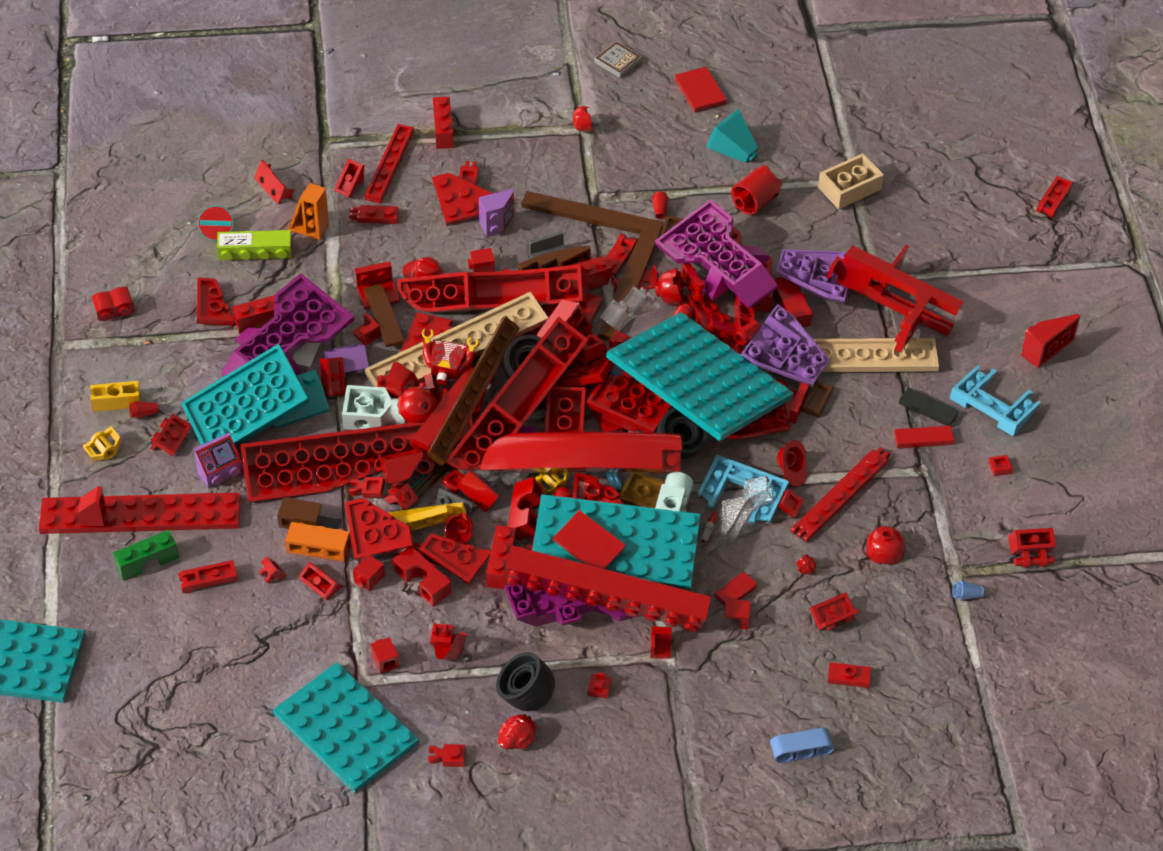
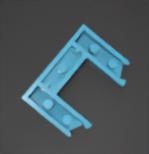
(971, 392)
(727, 470)

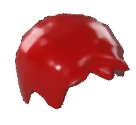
(582, 119)
(459, 528)

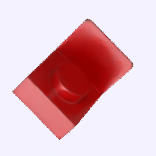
(350, 177)

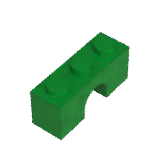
(131, 558)

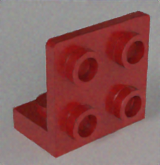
(373, 275)

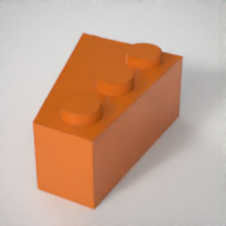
(311, 213)

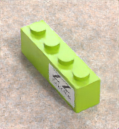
(254, 245)

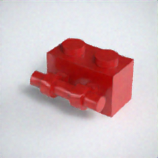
(1031, 542)

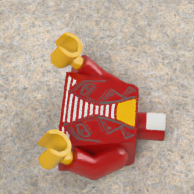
(447, 358)

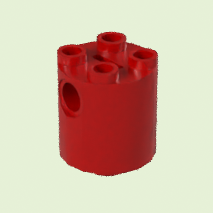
(755, 190)

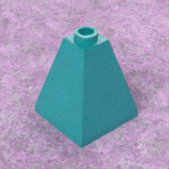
(733, 138)

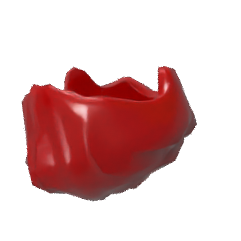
(517, 732)

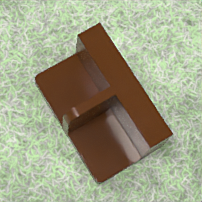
(299, 512)

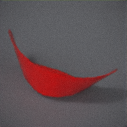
(399, 379)
(453, 651)

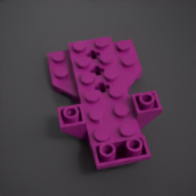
(707, 239)
(300, 317)
(540, 608)

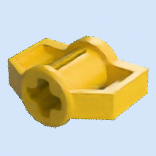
(98, 440)
(553, 481)

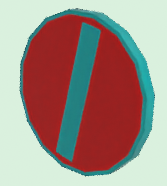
(215, 220)

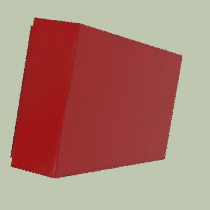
(736, 588)

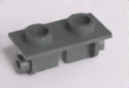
(448, 497)

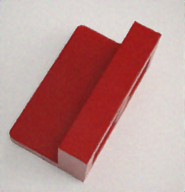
(795, 404)

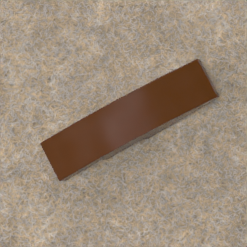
(557, 258)
(383, 315)

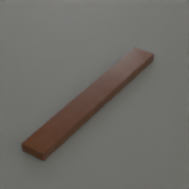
(589, 213)
(633, 274)

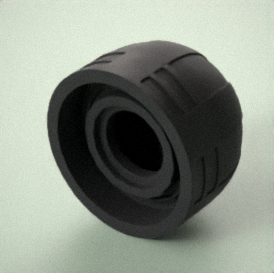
(517, 352)
(691, 434)
(526, 682)

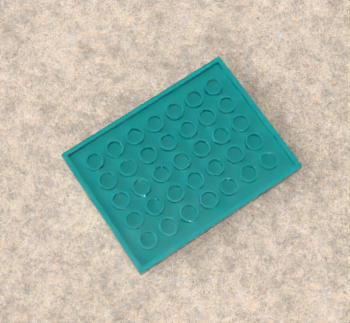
(699, 375)

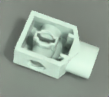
(369, 408)
(675, 492)

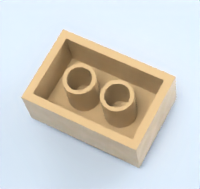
(850, 181)

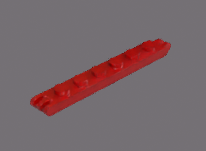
(840, 494)

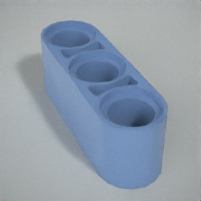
(802, 745)

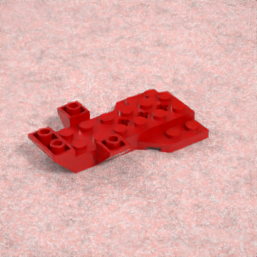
(628, 403)

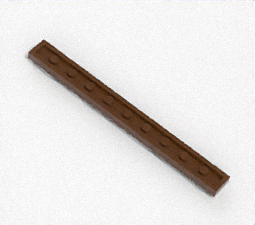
(472, 391)

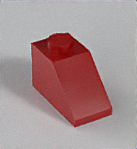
(92, 508)

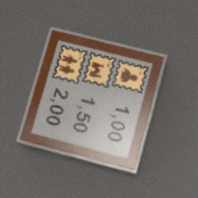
(618, 59)

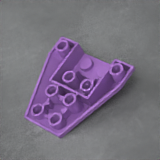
(810, 272)
(786, 348)

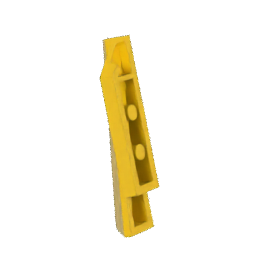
(428, 516)

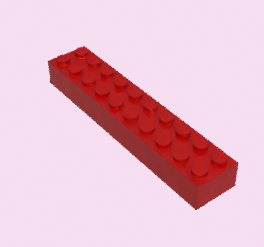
(606, 589)

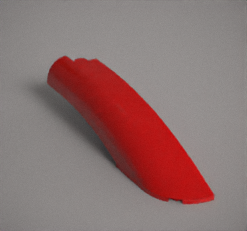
(492, 289)
(520, 394)
(584, 452)

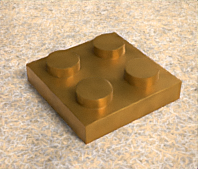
(641, 490)

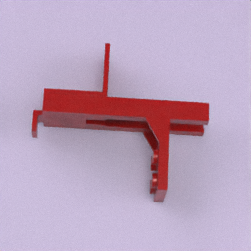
(872, 278)

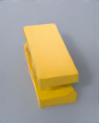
(114, 395)

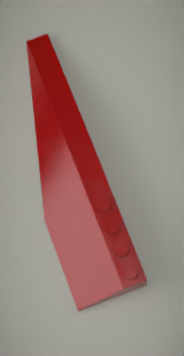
(322, 460)

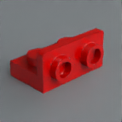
(171, 435)

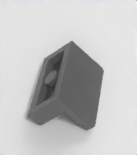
(546, 244)

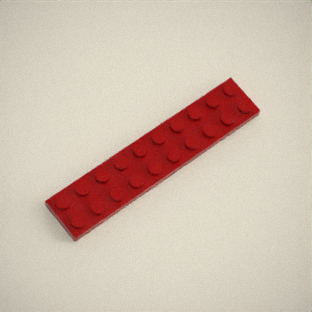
(146, 513)

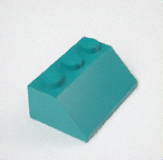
(316, 395)

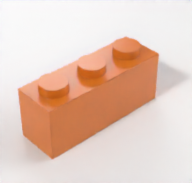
(317, 541)

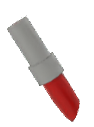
(709, 527)

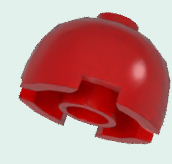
(671, 288)
(416, 404)
(885, 545)

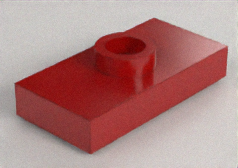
(849, 675)

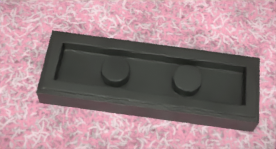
(928, 407)

